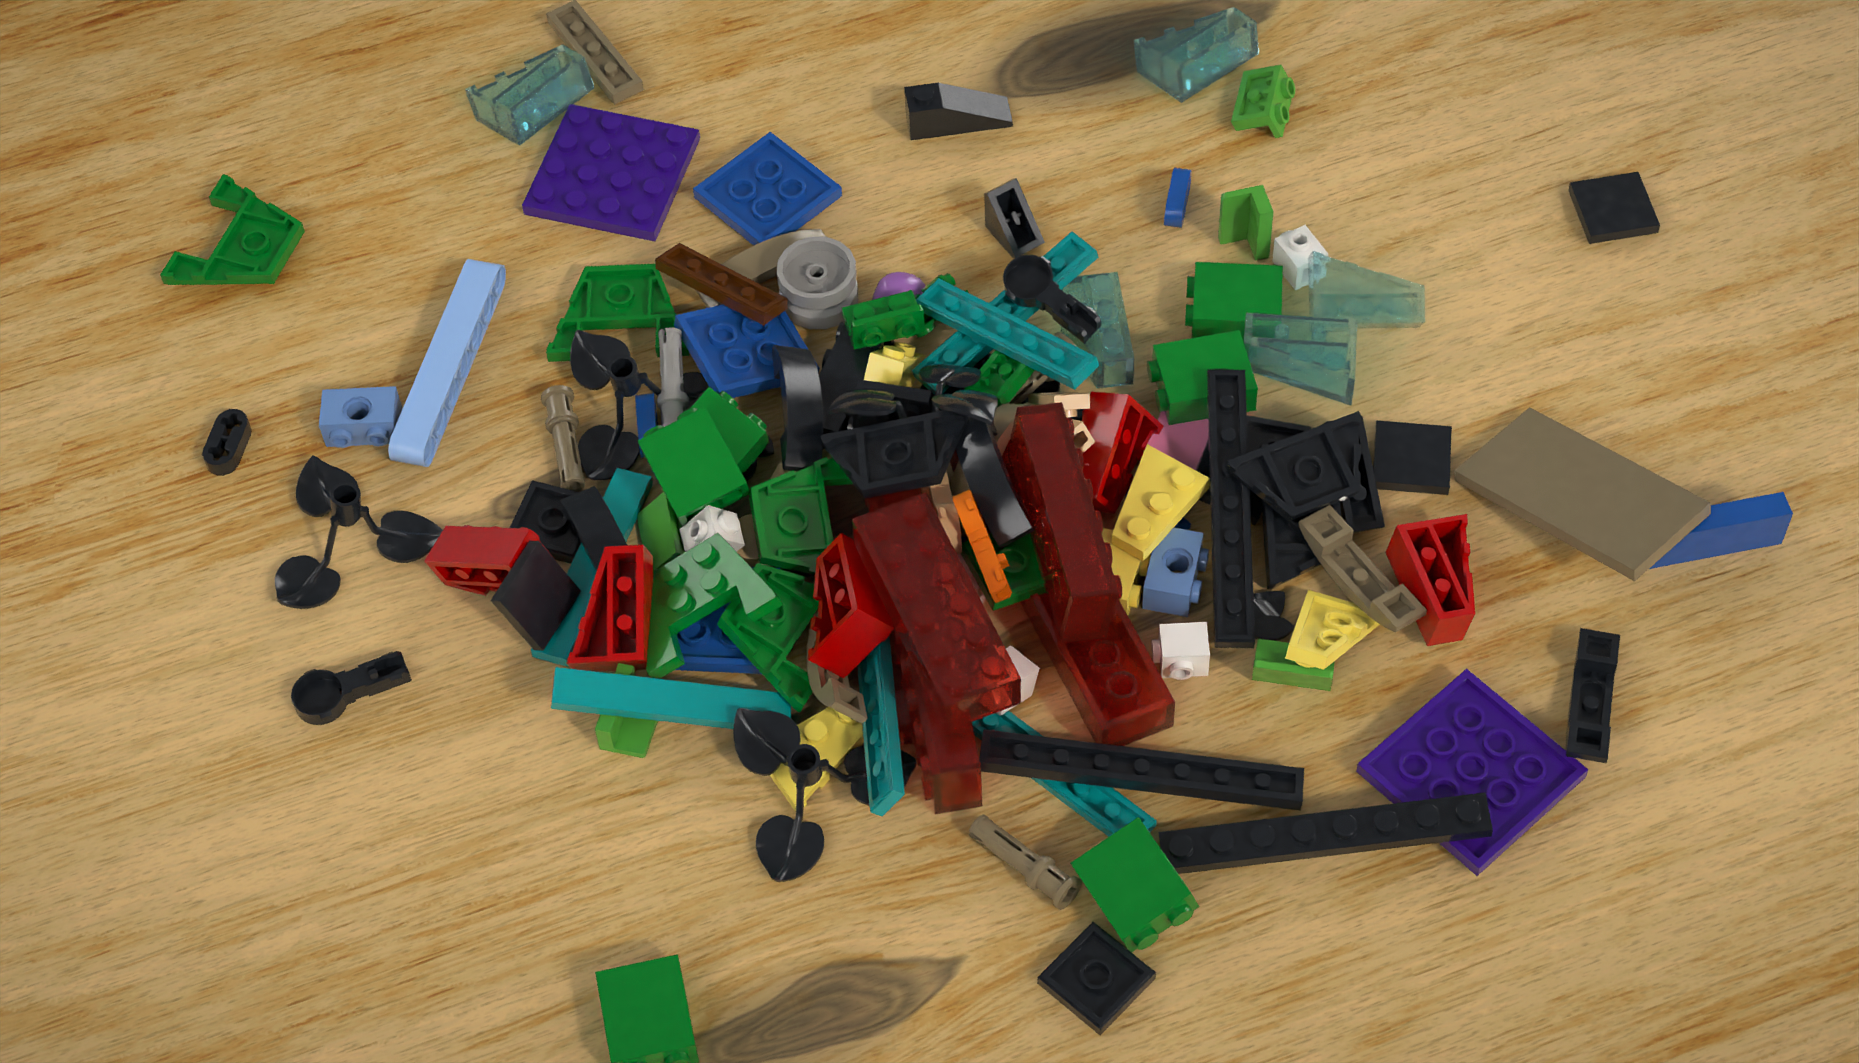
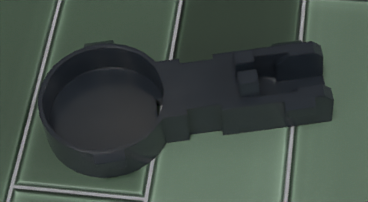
(1031, 284)
(318, 691)

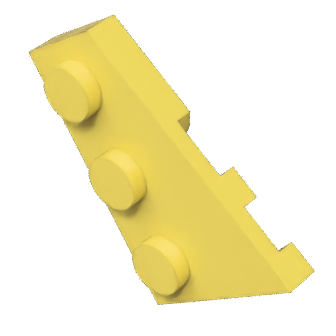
(1156, 502)
(1326, 630)
(833, 737)

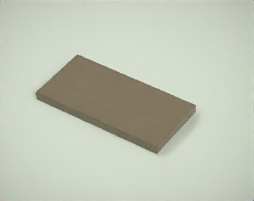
(1583, 493)

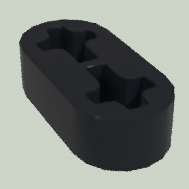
(221, 440)

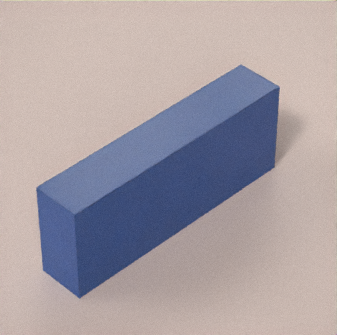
(1734, 529)

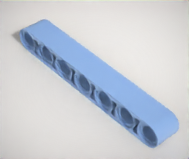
(447, 363)

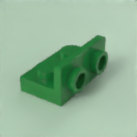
(883, 319)
(1002, 377)

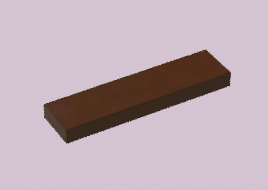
(721, 284)

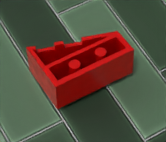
(1120, 437)
(477, 556)
(1434, 567)
(849, 610)
(617, 612)

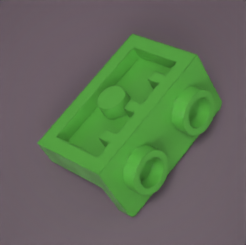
(1264, 100)

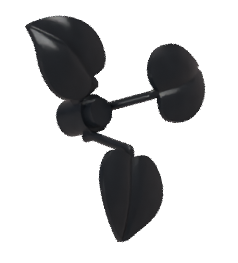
(595, 363)
(964, 402)
(325, 489)
(771, 738)

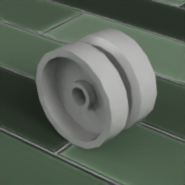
(818, 281)

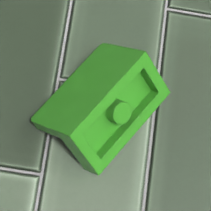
(1247, 216)
(660, 531)
(1274, 668)
(625, 734)

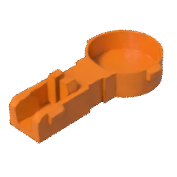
(989, 562)

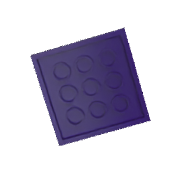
(611, 172)
(1472, 745)

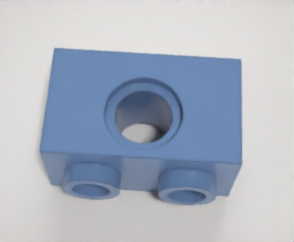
(359, 416)
(1172, 591)

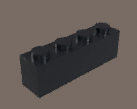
(840, 373)

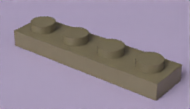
(603, 59)

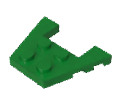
(251, 247)
(614, 300)
(794, 516)
(694, 588)
(775, 635)

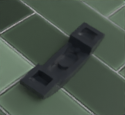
(801, 407)
(991, 484)
(592, 523)
(1592, 696)

